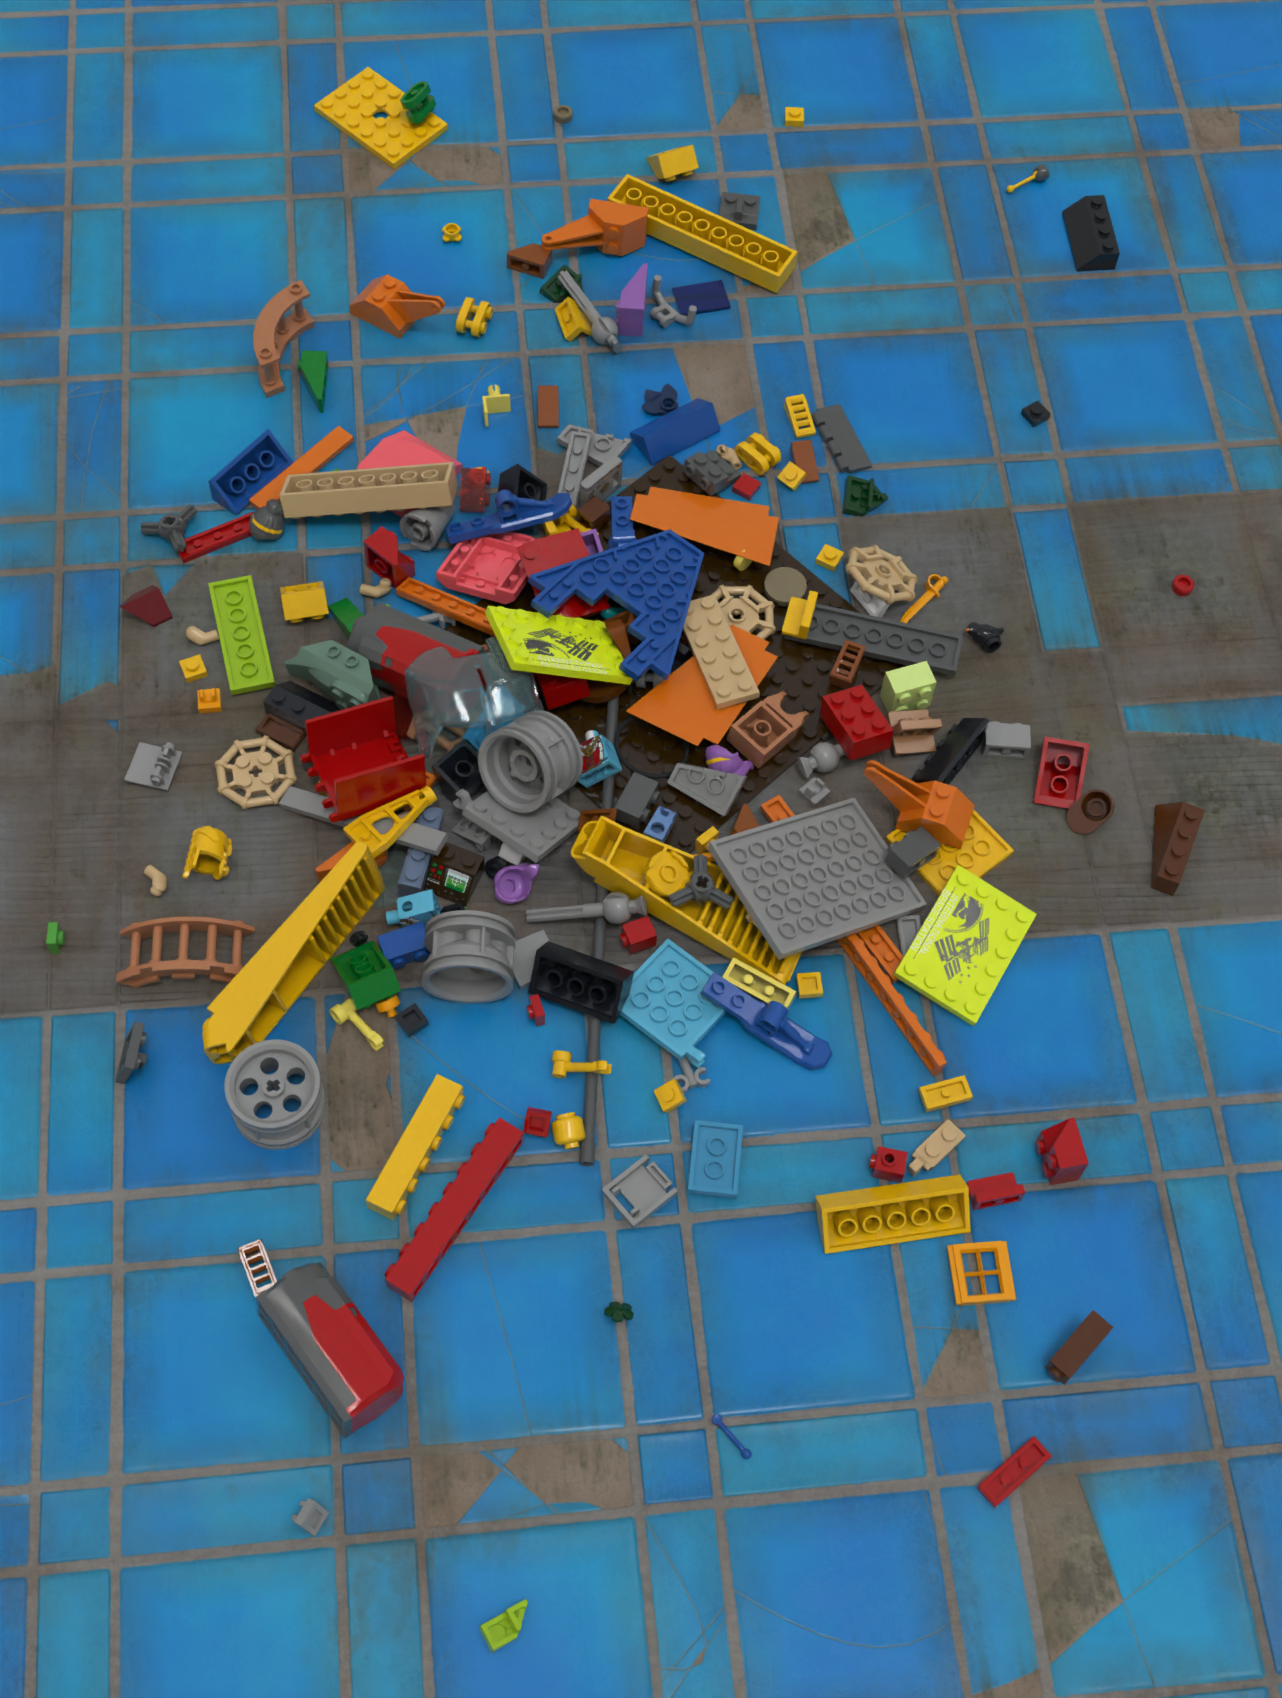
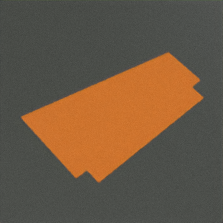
(710, 521)
(685, 704)

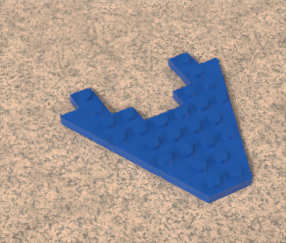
(644, 576)

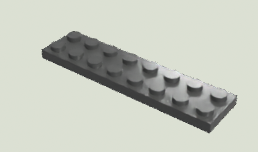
(884, 638)

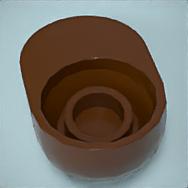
(1090, 811)

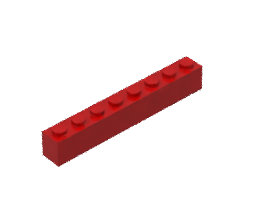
(454, 1209)

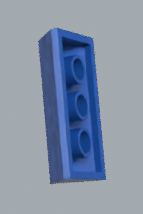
(676, 430)
(249, 472)

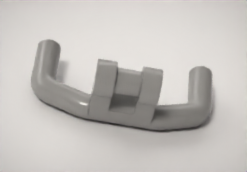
(671, 314)

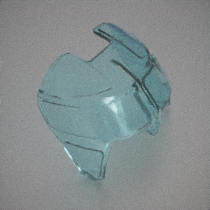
(451, 694)

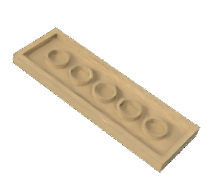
(718, 654)

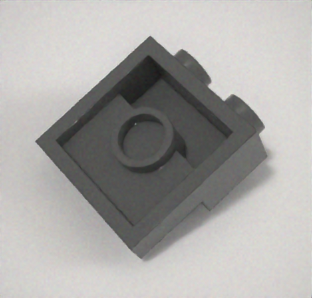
(710, 471)

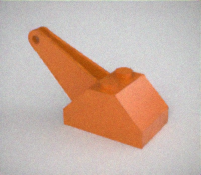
(608, 226)
(393, 306)
(930, 804)

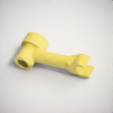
(345, 1012)

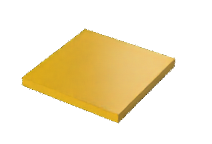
(979, 854)

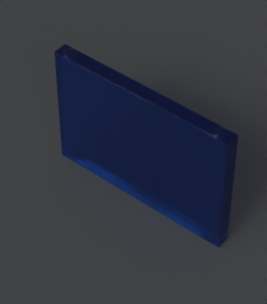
(705, 296)

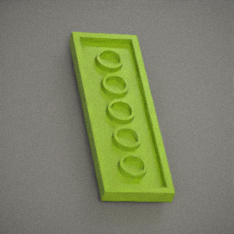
(241, 635)

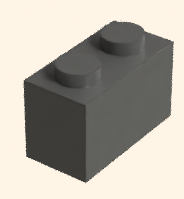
(636, 800)
(912, 852)

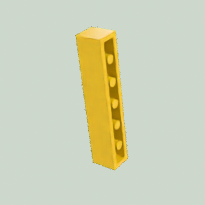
(415, 1147)

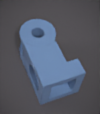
(660, 824)

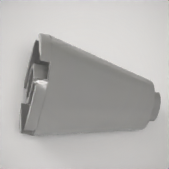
(426, 525)

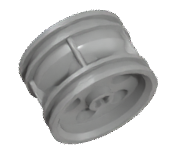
(469, 956)
(281, 1128)

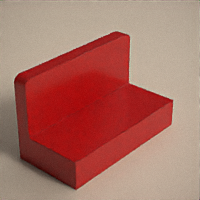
(994, 1191)

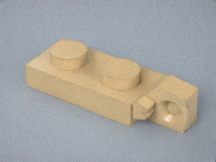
(936, 1148)

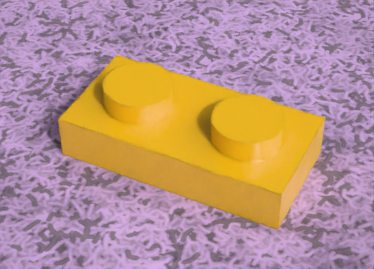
(945, 1093)

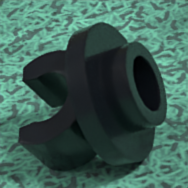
(494, 865)

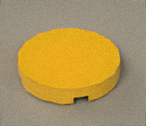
(666, 873)

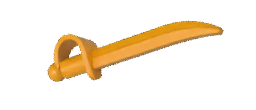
(931, 591)

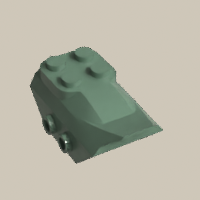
(336, 672)

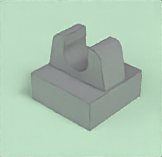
(814, 792)
(310, 1517)

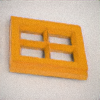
(959, 1275)

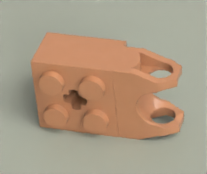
(765, 729)

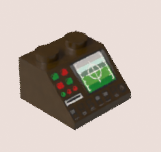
(455, 873)

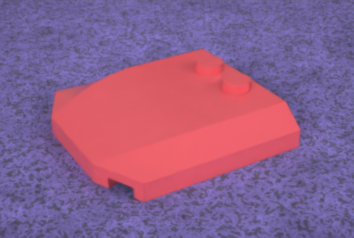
(405, 450)
(486, 567)

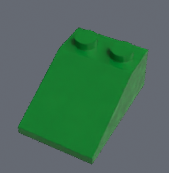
(366, 975)

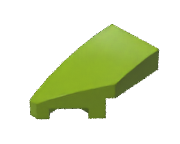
(504, 1627)

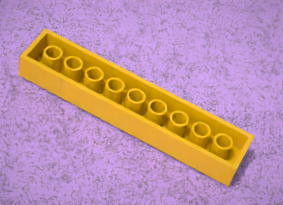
(709, 235)

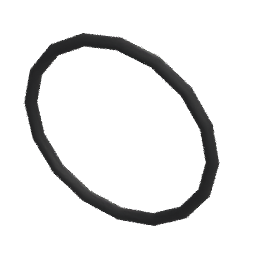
(624, 761)

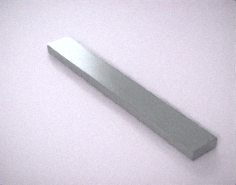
(414, 836)

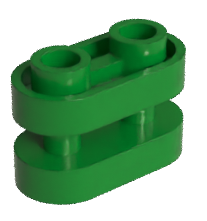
(418, 102)

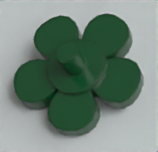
(619, 1311)

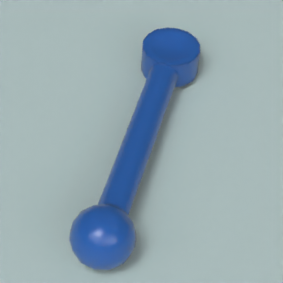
(717, 1420)

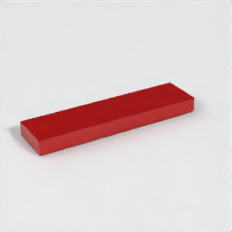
(216, 538)

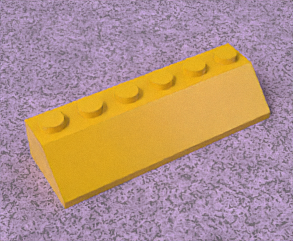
(893, 1213)

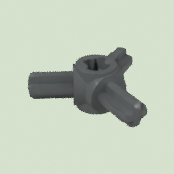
(171, 527)
(702, 879)

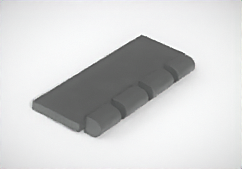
(841, 439)

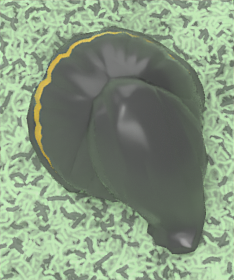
(267, 521)

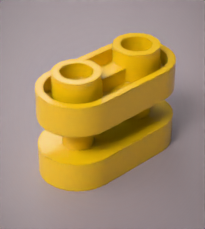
(482, 314)
(758, 453)

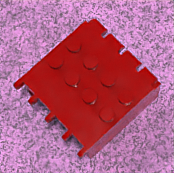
(360, 759)

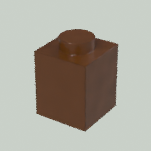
(594, 514)

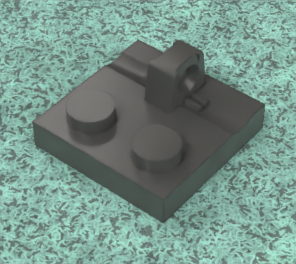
(740, 209)
(130, 1057)

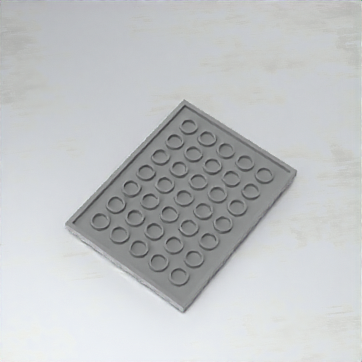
(815, 877)

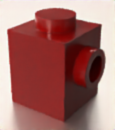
(638, 935)
(888, 1164)

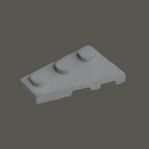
(601, 446)
(708, 786)

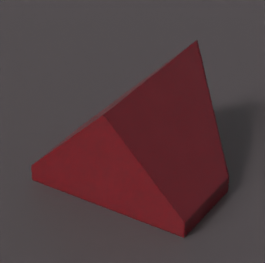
(148, 606)

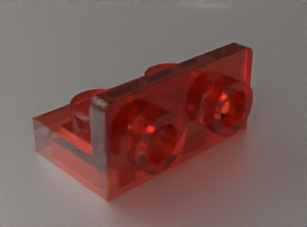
(473, 489)

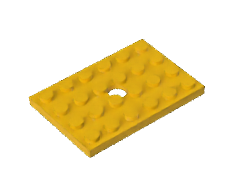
(389, 139)

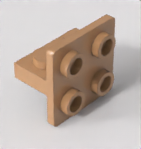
(913, 731)

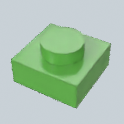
(55, 938)

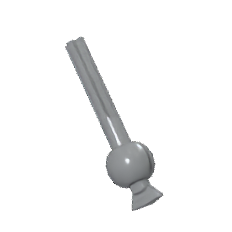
(603, 329)
(822, 758)
(615, 908)

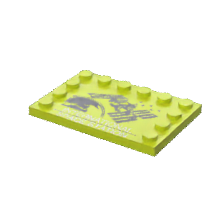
(557, 645)
(965, 945)

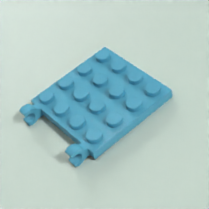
(669, 1004)

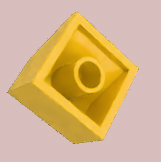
(673, 162)
(304, 601)

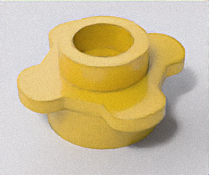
(451, 232)

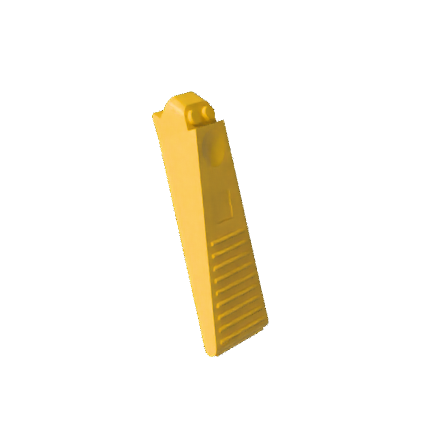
(618, 863)
(292, 957)

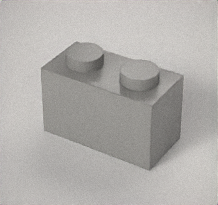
(1006, 740)

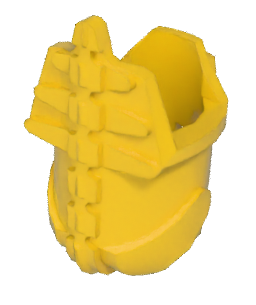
(206, 847)

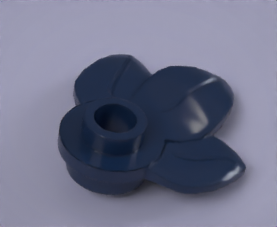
(660, 401)

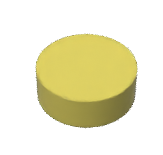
(741, 563)

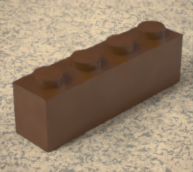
(1173, 839)

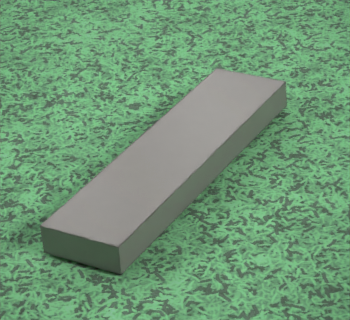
(575, 465)

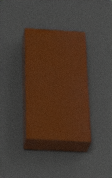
(281, 732)

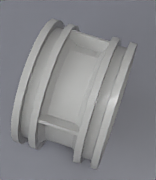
(530, 761)

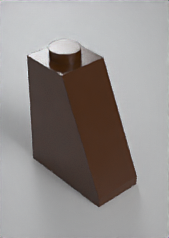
(1078, 1347)

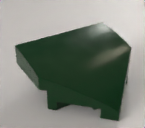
(555, 290)
(861, 496)

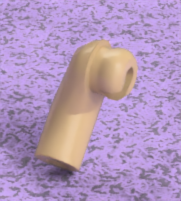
(729, 455)
(377, 591)
(200, 637)
(159, 880)

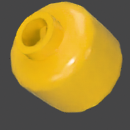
(568, 1130)

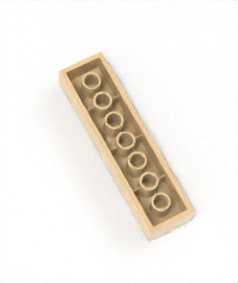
(369, 490)

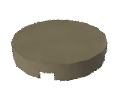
(783, 584)

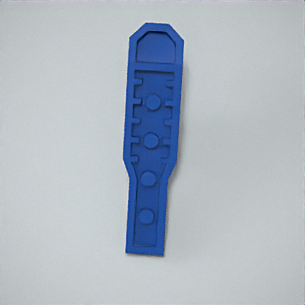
(510, 517)
(621, 523)
(769, 1023)

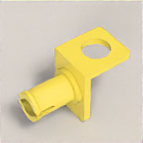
(495, 402)

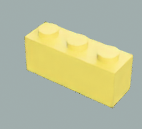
(758, 984)

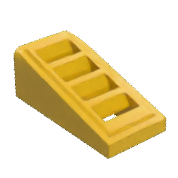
(796, 404)

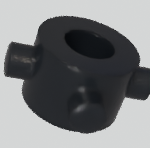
(358, 938)

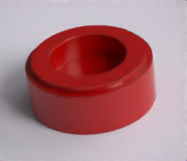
(1183, 585)

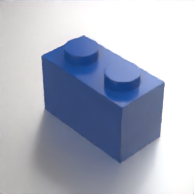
(404, 945)

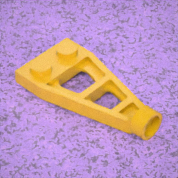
(362, 829)

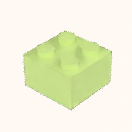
(908, 688)

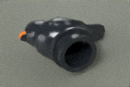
(985, 635)

